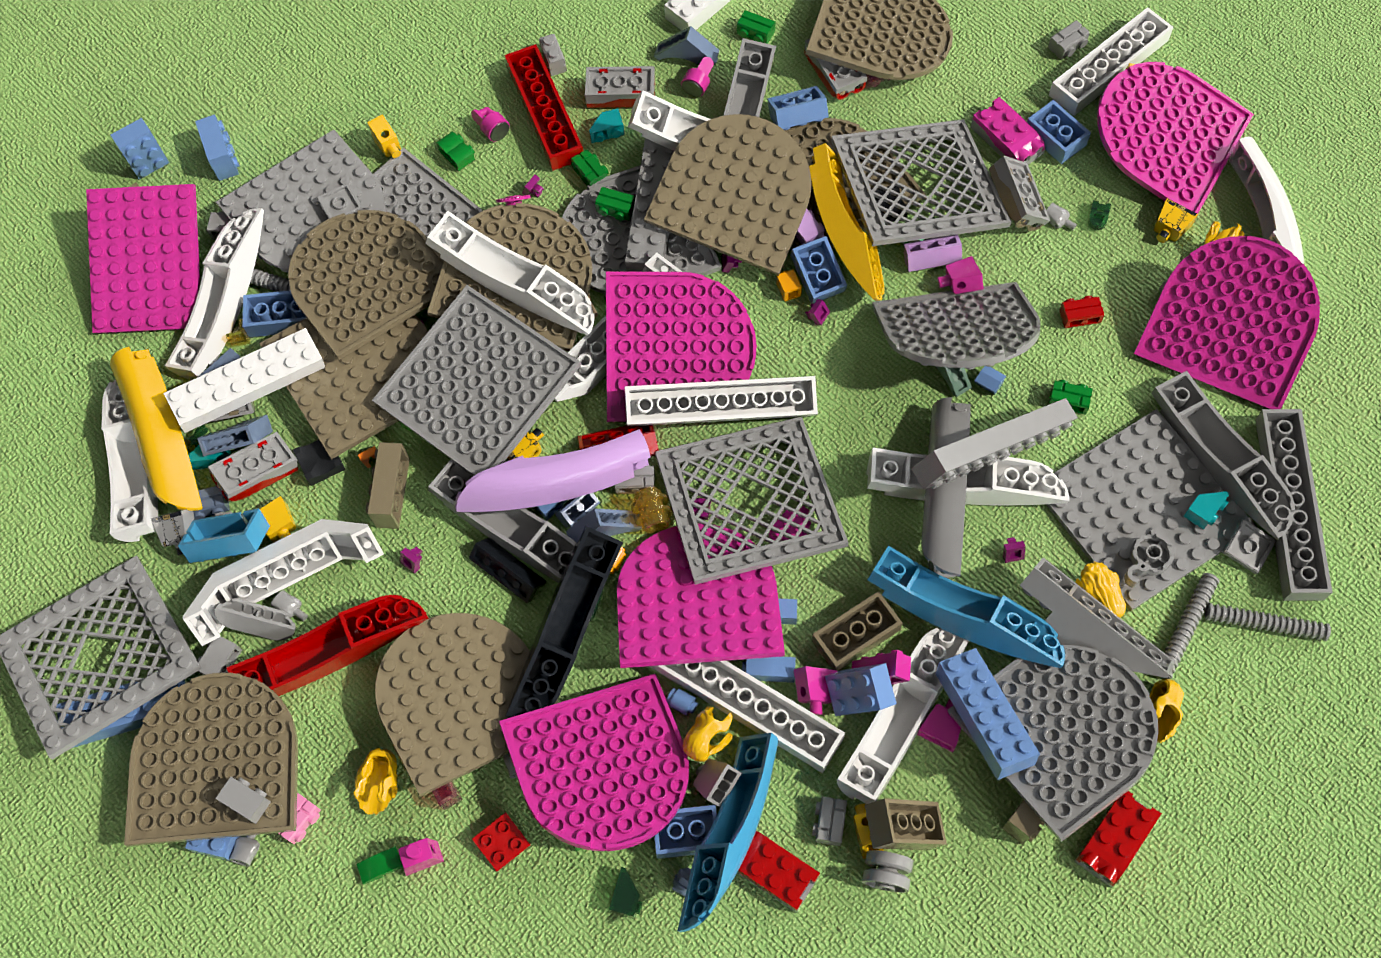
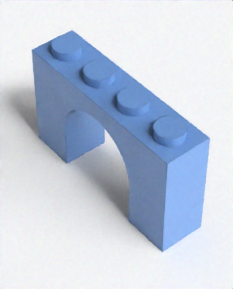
(776, 668)

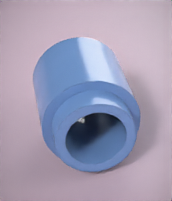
(682, 701)

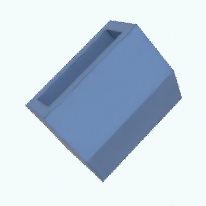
(990, 379)

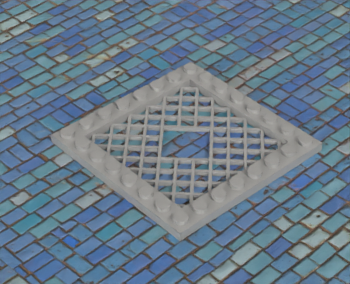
(847, 151)
(796, 547)
(179, 665)

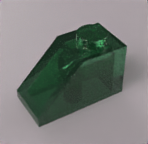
(626, 899)

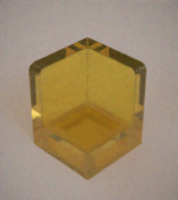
(238, 335)

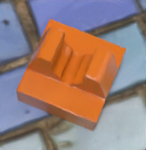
(364, 455)

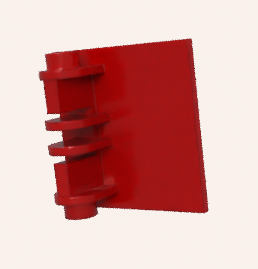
(501, 841)

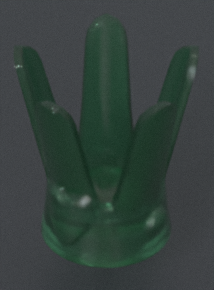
(200, 431)

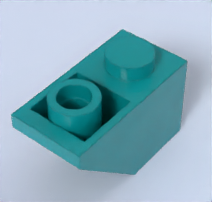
(607, 126)
(199, 461)
(1205, 507)

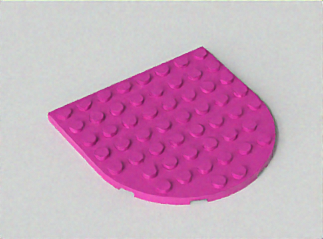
(1169, 130)
(1236, 318)
(672, 333)
(677, 622)
(601, 765)

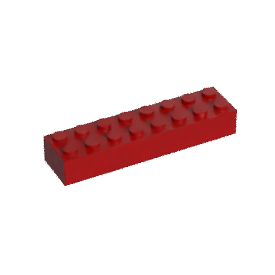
(543, 106)

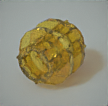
(651, 509)

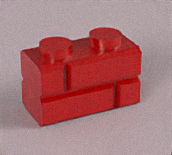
(1081, 311)

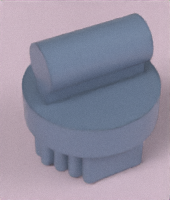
(681, 881)

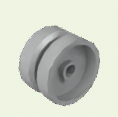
(887, 871)

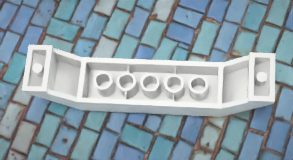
(592, 347)
(278, 568)

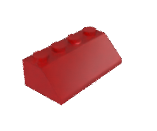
(603, 436)

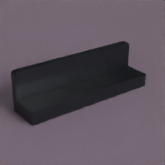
(506, 569)

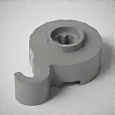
(1144, 563)

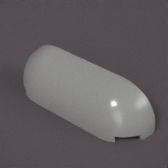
(255, 619)

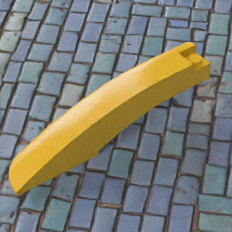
(841, 225)
(155, 429)

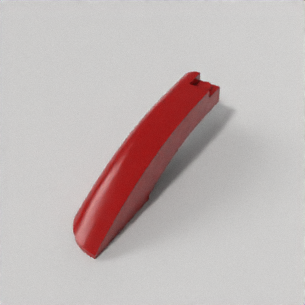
(333, 644)

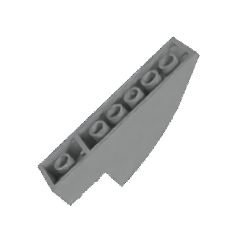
(1088, 623)

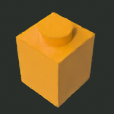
(789, 285)

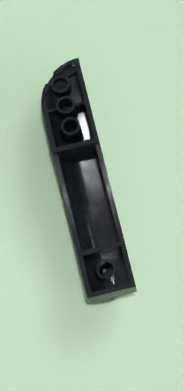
(565, 622)

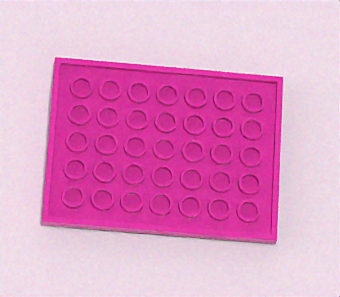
(142, 257)

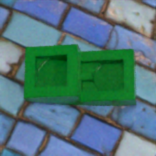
(379, 865)

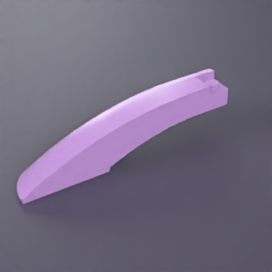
(554, 477)

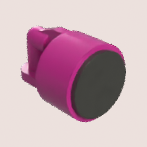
(696, 79)
(493, 125)

